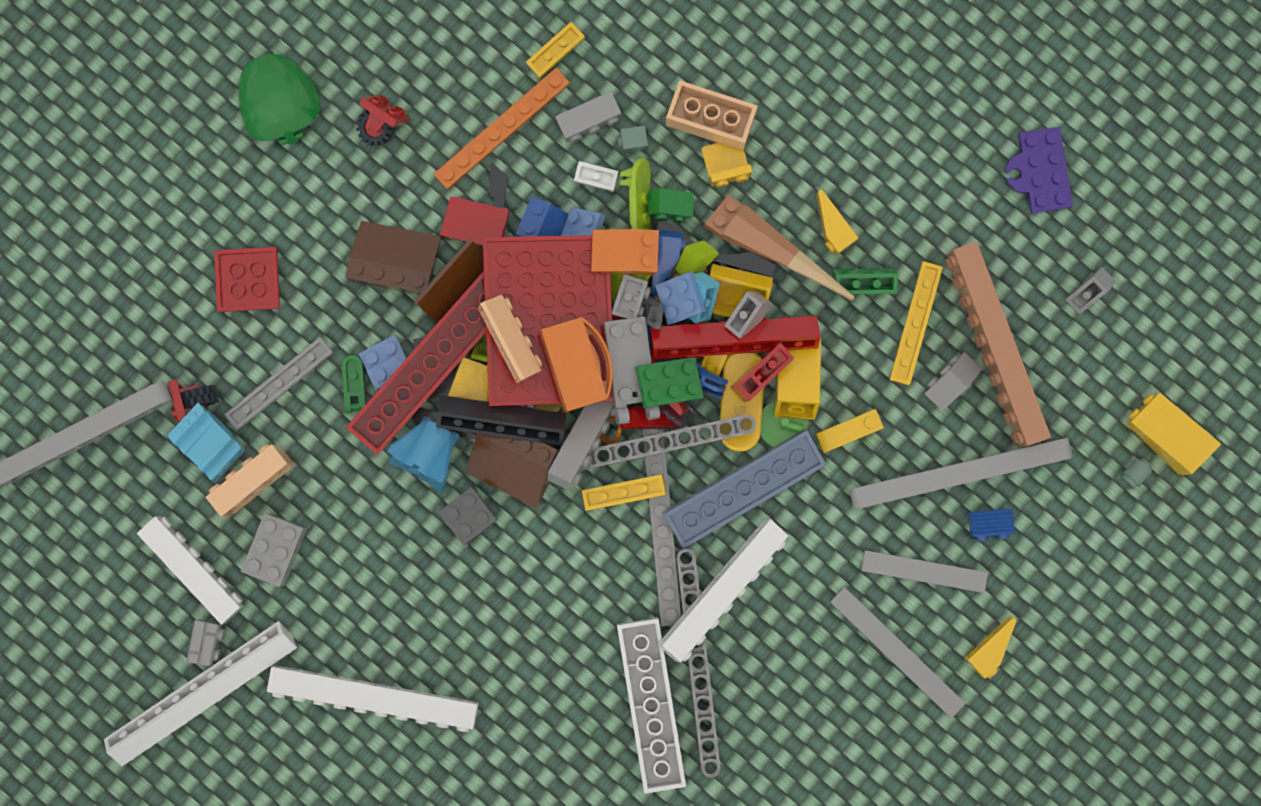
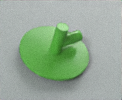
(777, 430)

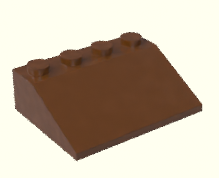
(393, 258)
(451, 281)
(512, 466)

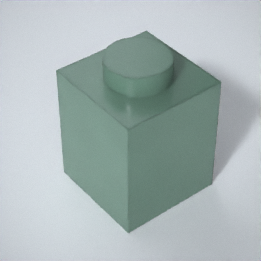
(633, 139)

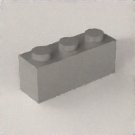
(589, 117)

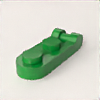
(353, 383)

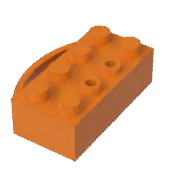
(576, 363)

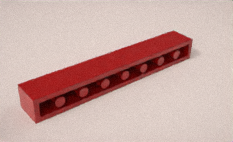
(716, 339)

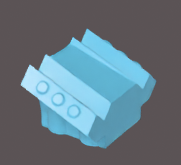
(206, 442)

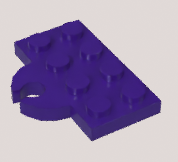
(1041, 170)

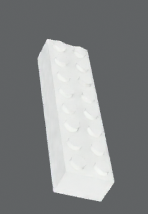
(651, 705)

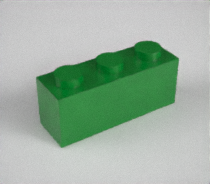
(867, 280)

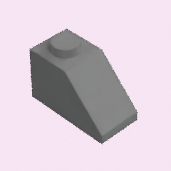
(1090, 290)
(748, 313)

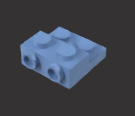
(383, 360)

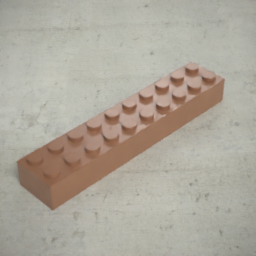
(997, 345)

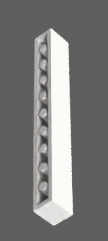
(199, 693)
(372, 697)

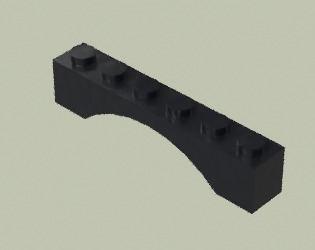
(745, 261)

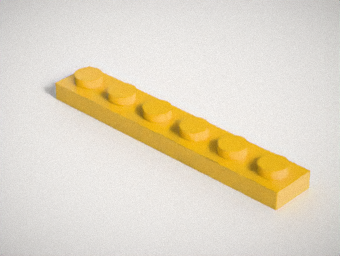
(915, 323)

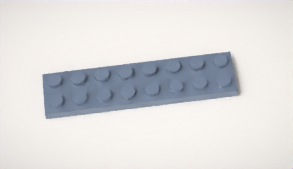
(744, 488)

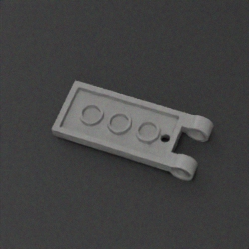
(628, 348)

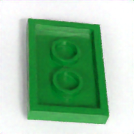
(669, 382)

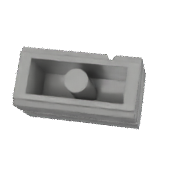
(205, 642)

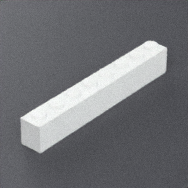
(723, 590)

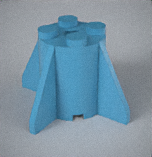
(425, 452)

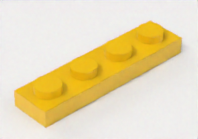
(624, 492)

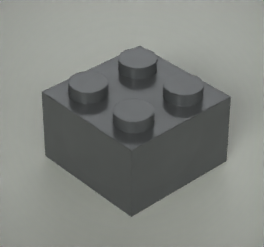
(468, 516)

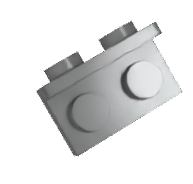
(631, 297)

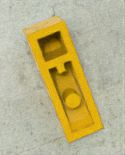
(835, 228)
(849, 431)
(990, 651)

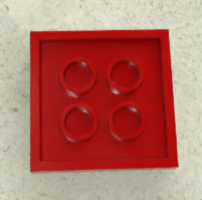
(247, 279)

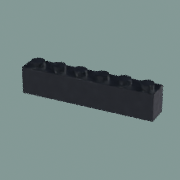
(501, 421)

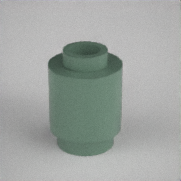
(1136, 473)

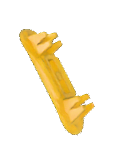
(733, 406)

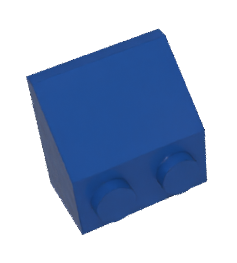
(541, 219)

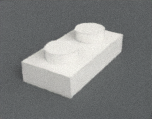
(596, 176)

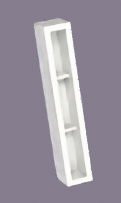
(190, 569)

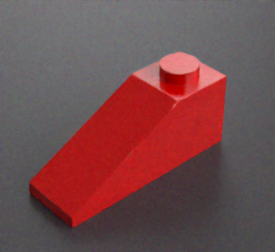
(762, 373)

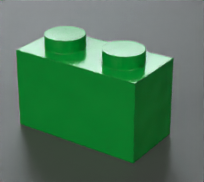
(670, 204)

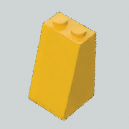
(799, 386)
(1172, 434)

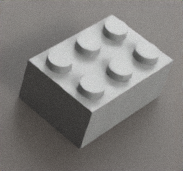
(274, 549)

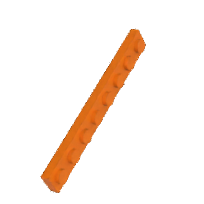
(501, 129)

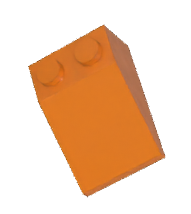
(625, 251)

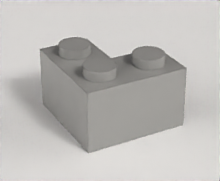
(953, 380)

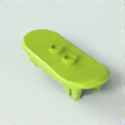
(639, 184)

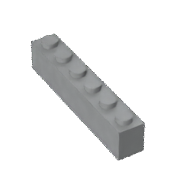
(580, 444)

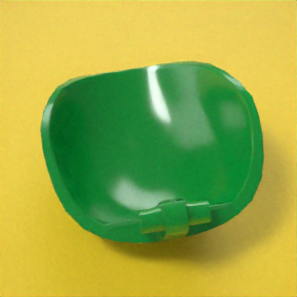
(276, 99)

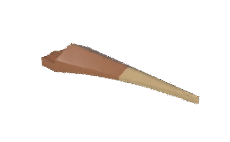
(748, 230)

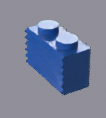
(990, 523)

